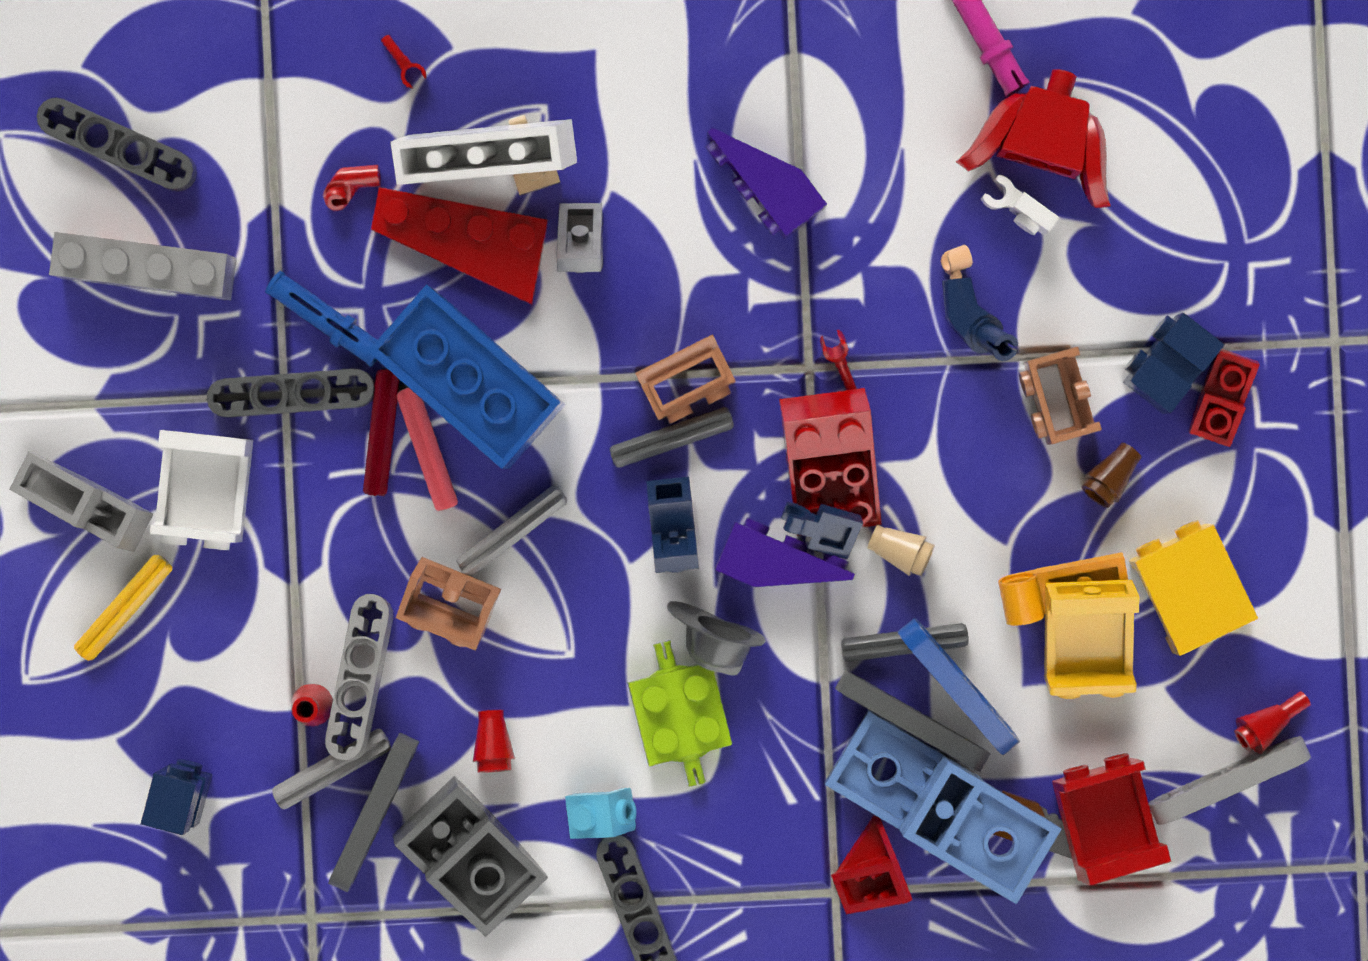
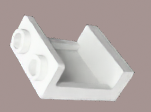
(202, 489)

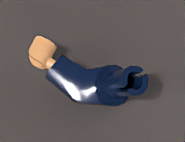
(969, 320)

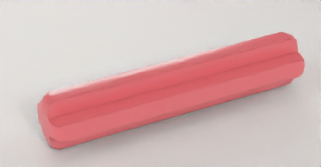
(427, 450)

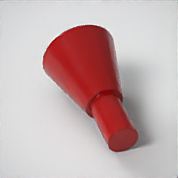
(1261, 727)

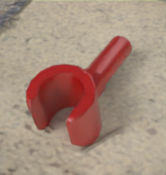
(401, 60)
(838, 356)

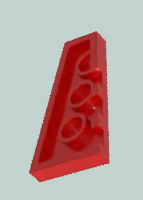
(477, 240)

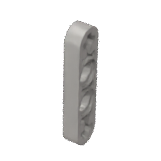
(352, 676)
(1229, 780)

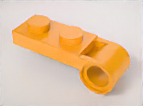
(1025, 591)

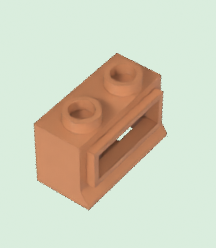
(678, 363)
(1075, 391)
(440, 618)

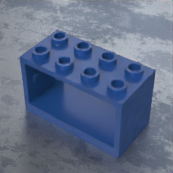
(466, 377)

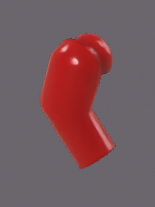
(347, 182)

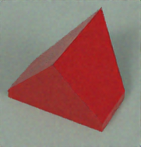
(871, 873)

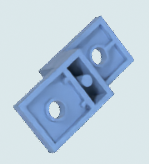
(943, 806)

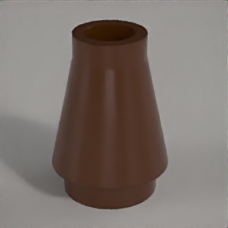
(1110, 477)

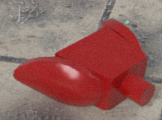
(1047, 133)

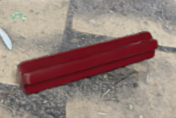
(381, 433)

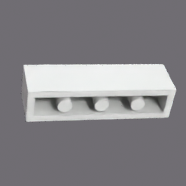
(484, 152)

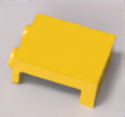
(1193, 587)
(1090, 638)

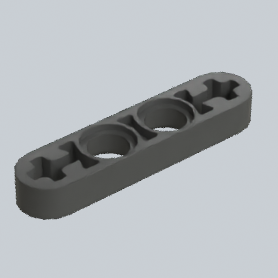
(118, 141)
(291, 389)
(912, 721)
(373, 812)
(636, 913)

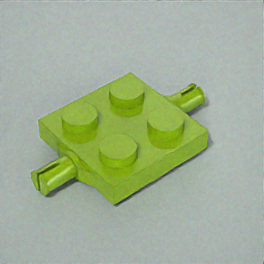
(679, 713)

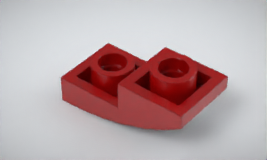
(1223, 397)

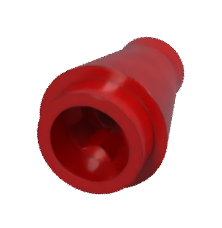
(318, 697)
(492, 744)

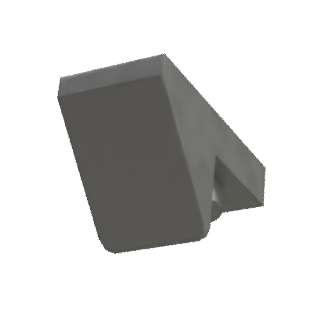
(580, 237)

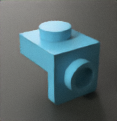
(601, 814)

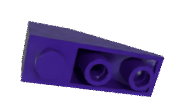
(776, 186)
(765, 561)

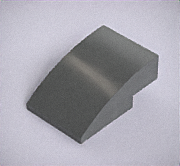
(469, 856)

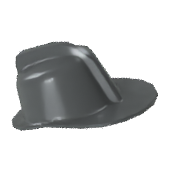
(713, 641)

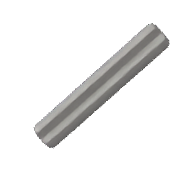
(511, 531)
(327, 772)

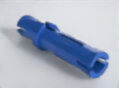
(284, 289)

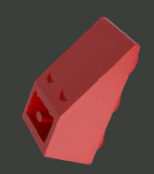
(832, 453)

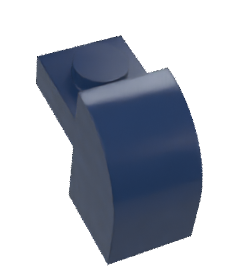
(672, 525)

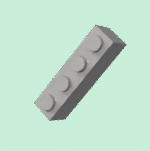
(142, 266)

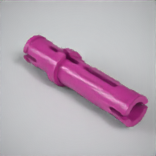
(994, 49)

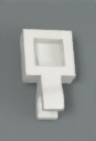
(1029, 213)

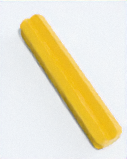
(123, 607)

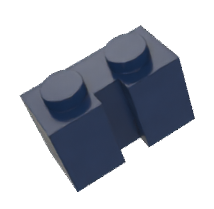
(1172, 362)
(176, 797)

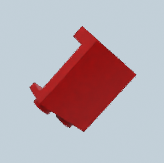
(1108, 820)

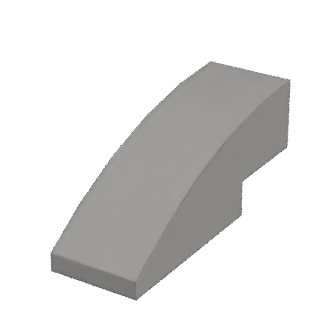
(81, 502)

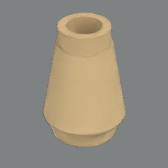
(902, 549)

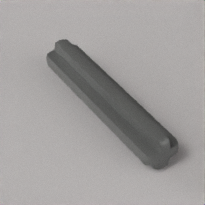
(671, 437)
(892, 644)

